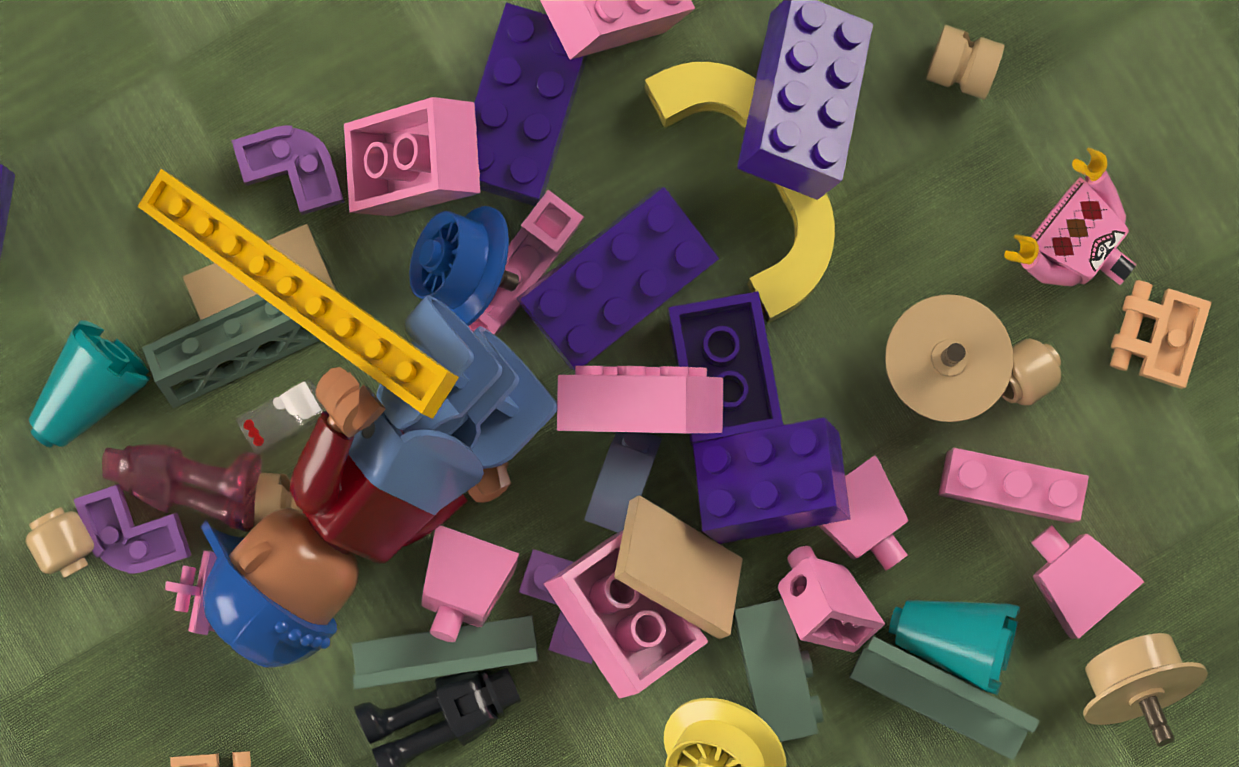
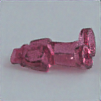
(158, 476)

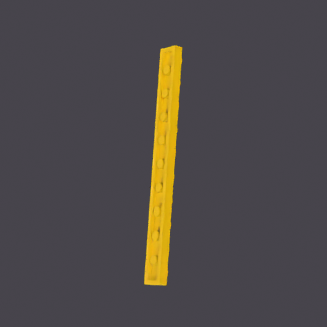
(300, 294)

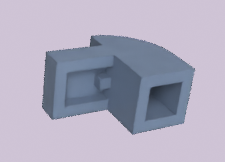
(622, 478)

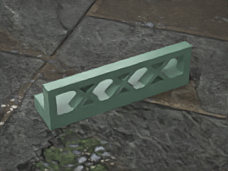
(223, 337)
(426, 656)
(942, 697)

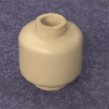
(1033, 372)
(59, 542)

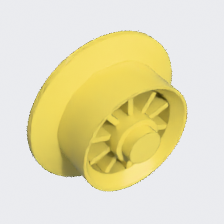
(720, 735)

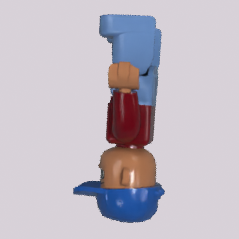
(371, 485)

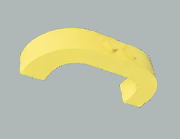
(729, 91)

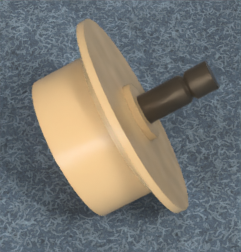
(949, 358)
(1140, 680)

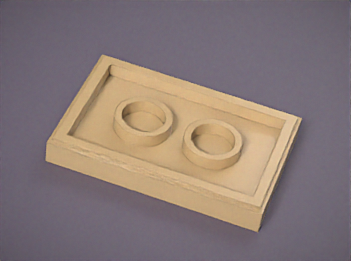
(215, 289)
(678, 567)

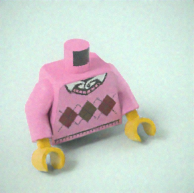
(1079, 232)

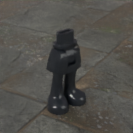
(466, 704)

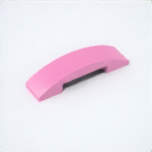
(531, 255)

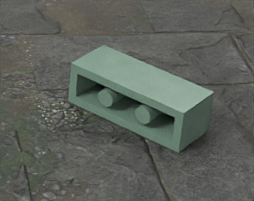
(777, 670)

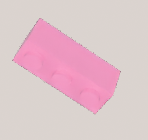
(1013, 485)

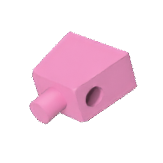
(873, 515)
(464, 580)
(1081, 580)
(827, 603)

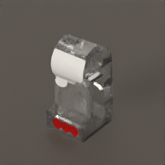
(281, 418)

